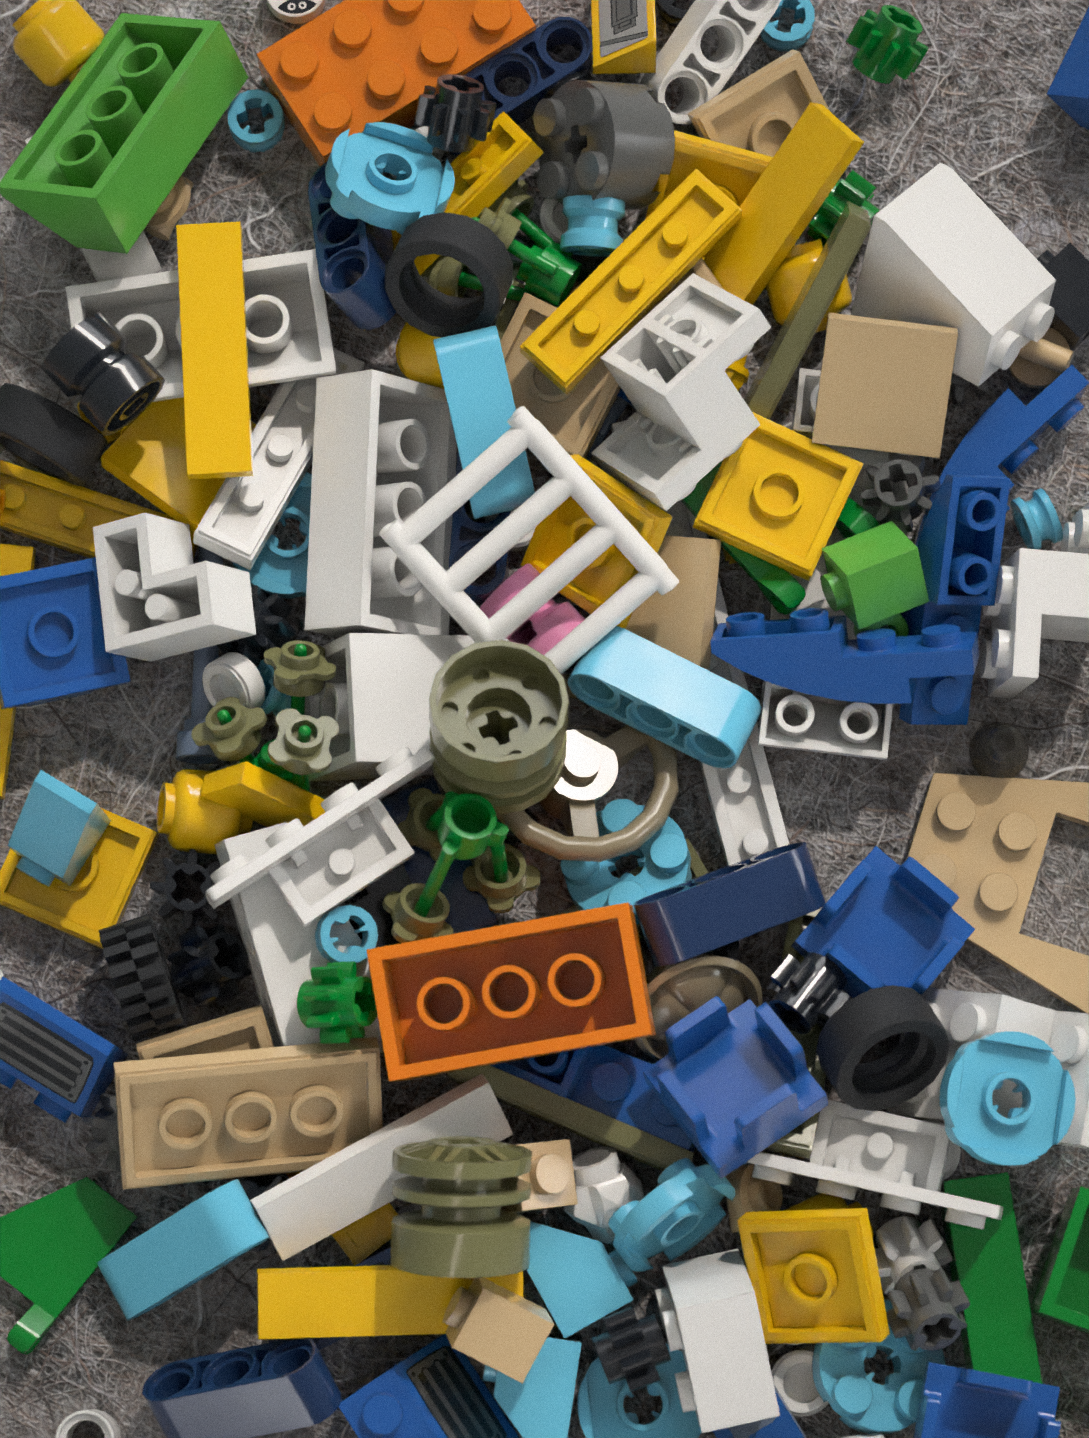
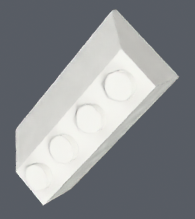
(284, 319)
(376, 459)

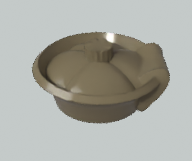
(689, 984)

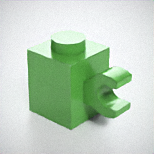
(874, 578)

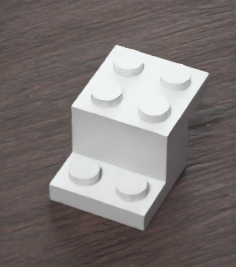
(682, 396)
(1035, 599)
(976, 1014)

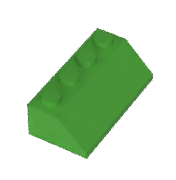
(126, 129)

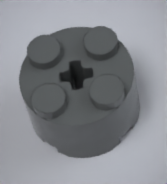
(603, 142)

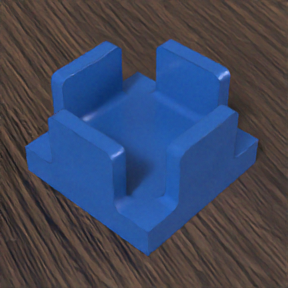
(54, 636)
(887, 926)
(734, 1081)
(984, 1405)

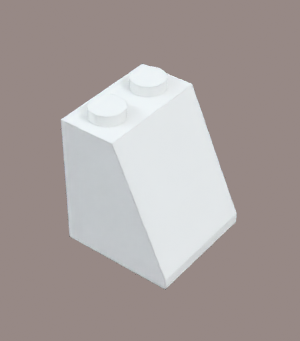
(954, 264)
(379, 697)

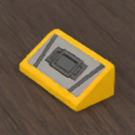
(623, 36)

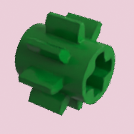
(887, 44)
(852, 189)
(337, 1002)

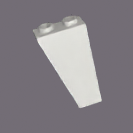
(280, 947)

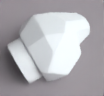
(601, 1189)

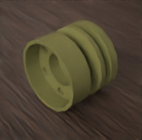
(503, 696)
(461, 1217)

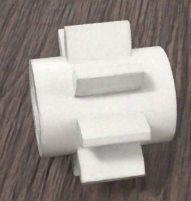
(906, 1247)

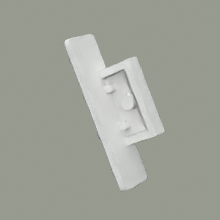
(336, 852)
(881, 1155)

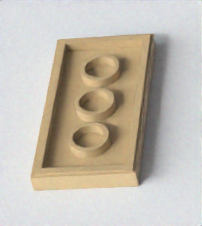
(244, 1111)

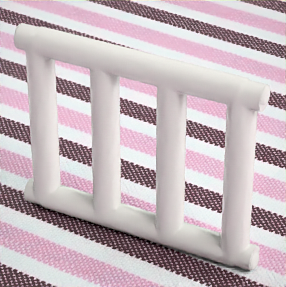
(566, 481)

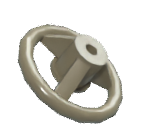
(588, 776)

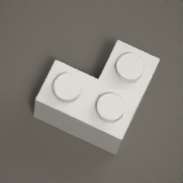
(158, 598)
(717, 1324)

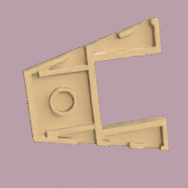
(987, 847)

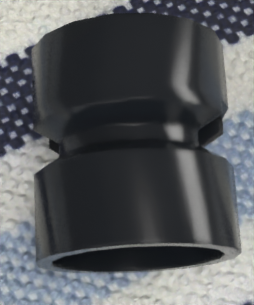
(94, 365)

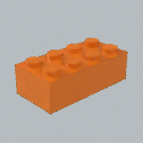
(376, 58)
(511, 992)

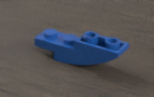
(1008, 428)
(961, 571)
(817, 659)
(606, 1083)

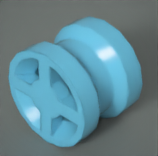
(592, 225)

